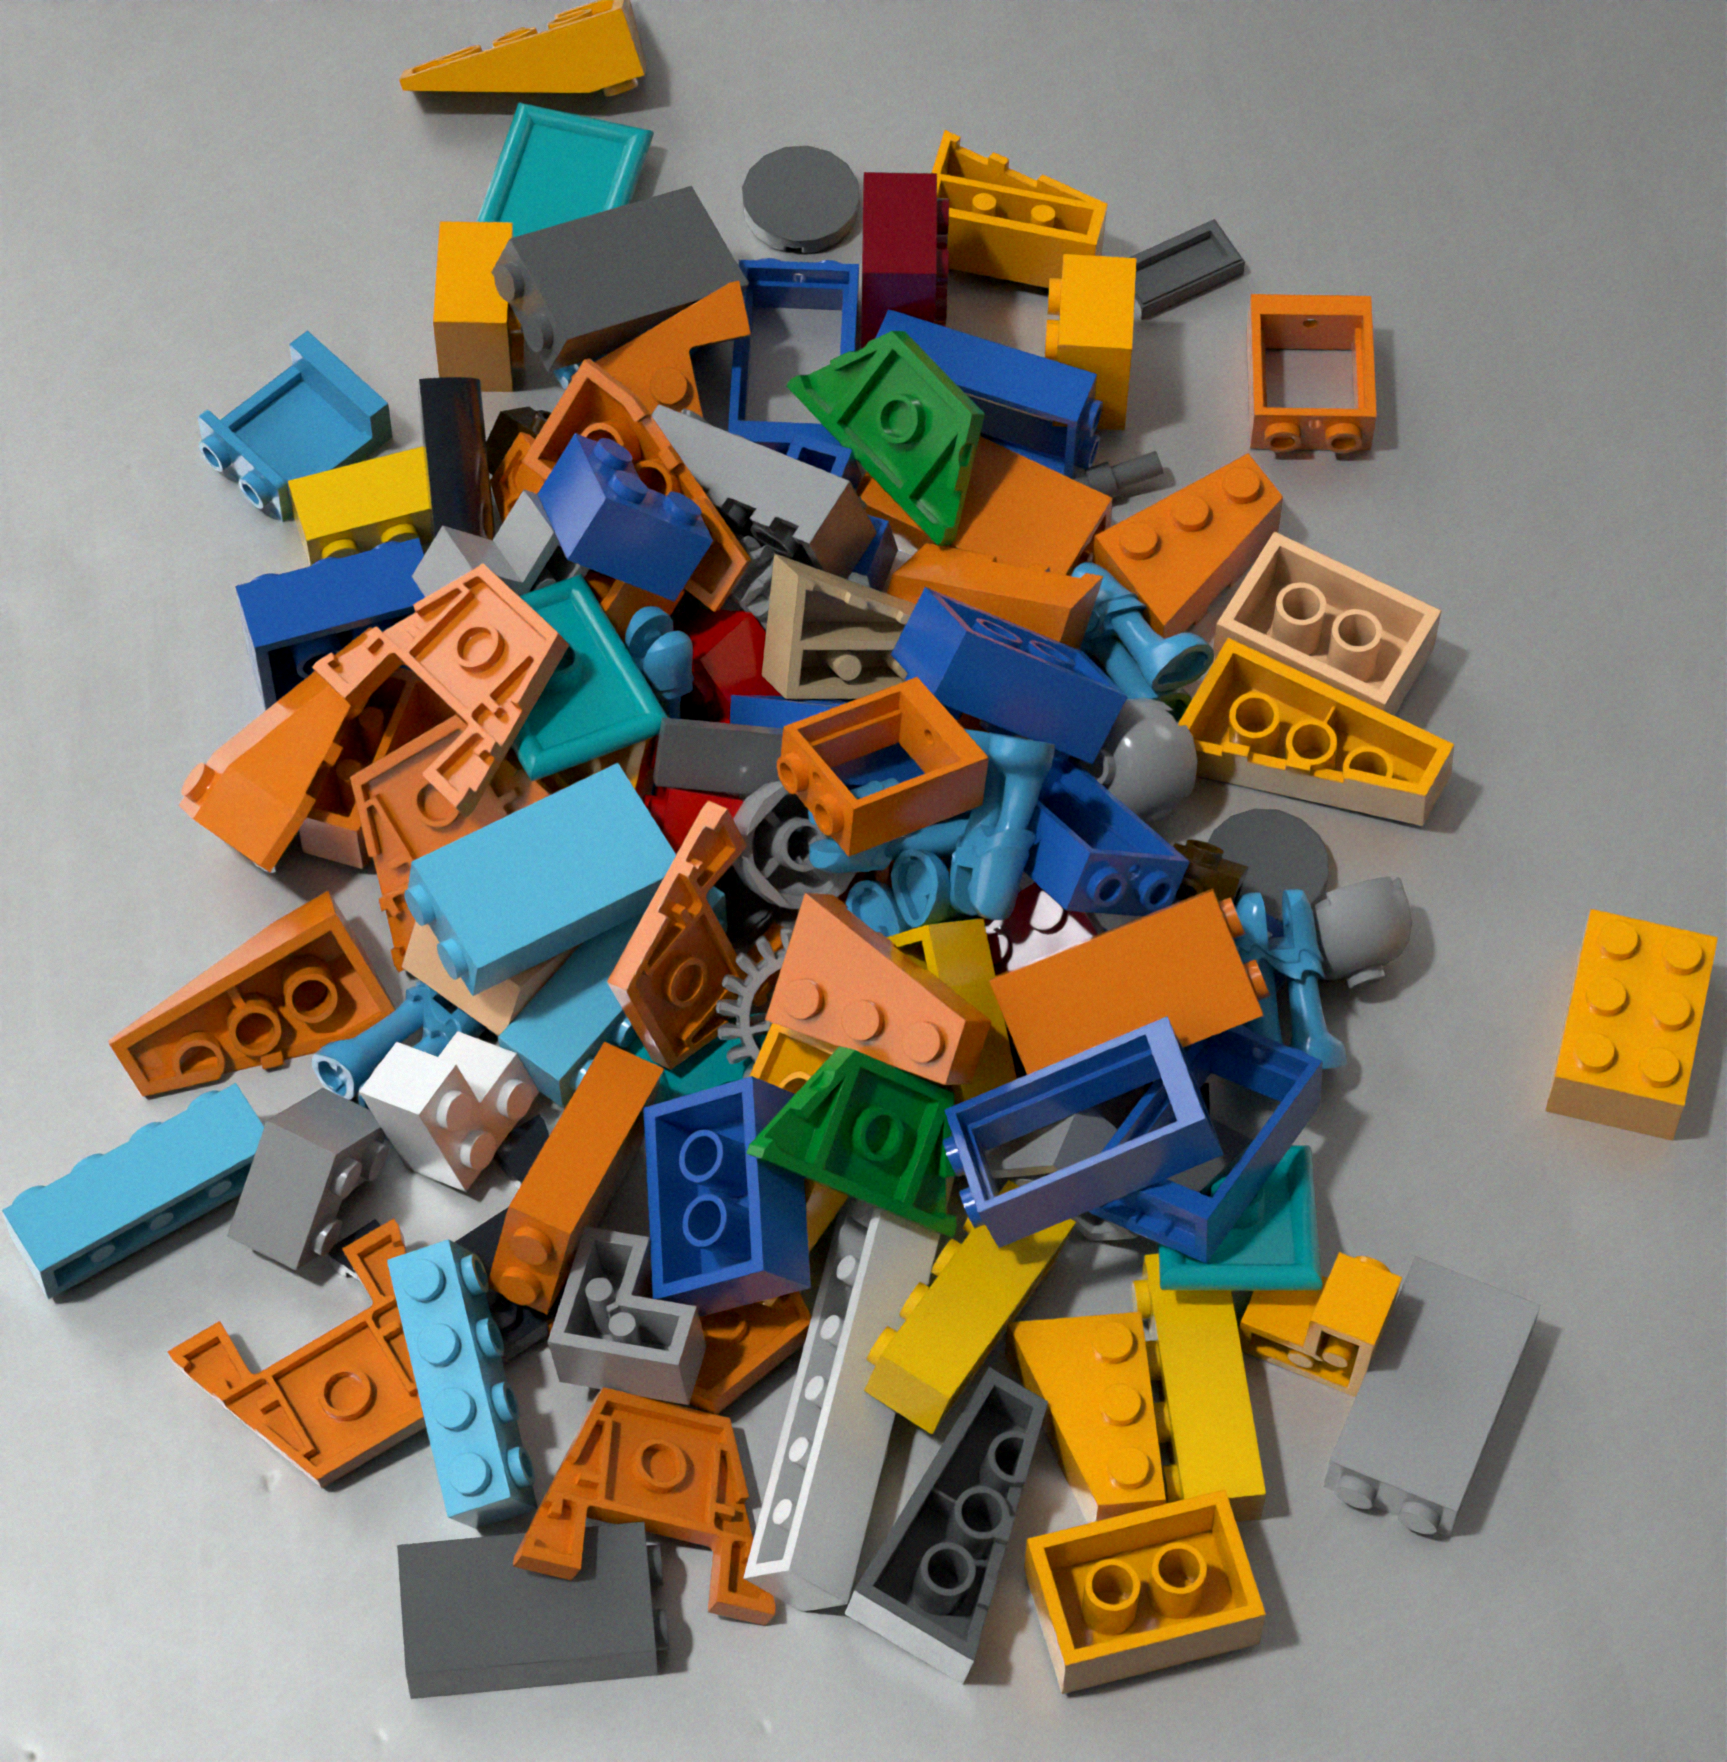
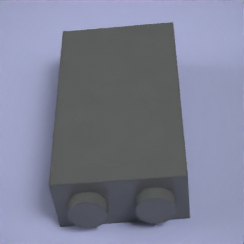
(612, 275)
(499, 1627)

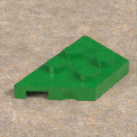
(903, 425)
(867, 1137)

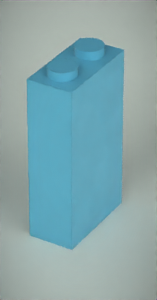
(540, 879)

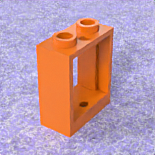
(1338, 324)
(899, 714)

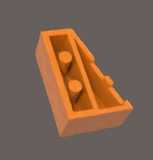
(869, 997)

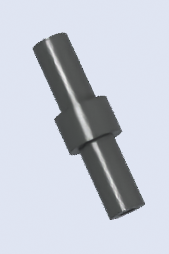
(1111, 479)

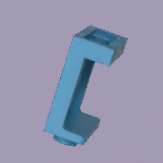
(296, 426)

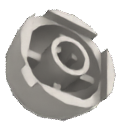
(1146, 760)
(778, 849)
(1362, 930)

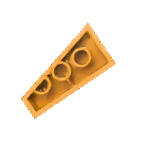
(1308, 741)

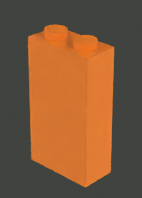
(1010, 513)
(1151, 968)
(574, 1177)

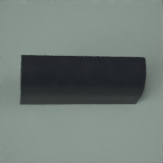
(456, 455)

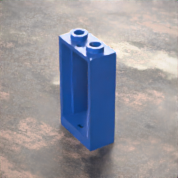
(776, 285)
(1021, 383)
(1096, 850)
(1064, 1091)
(1186, 1217)

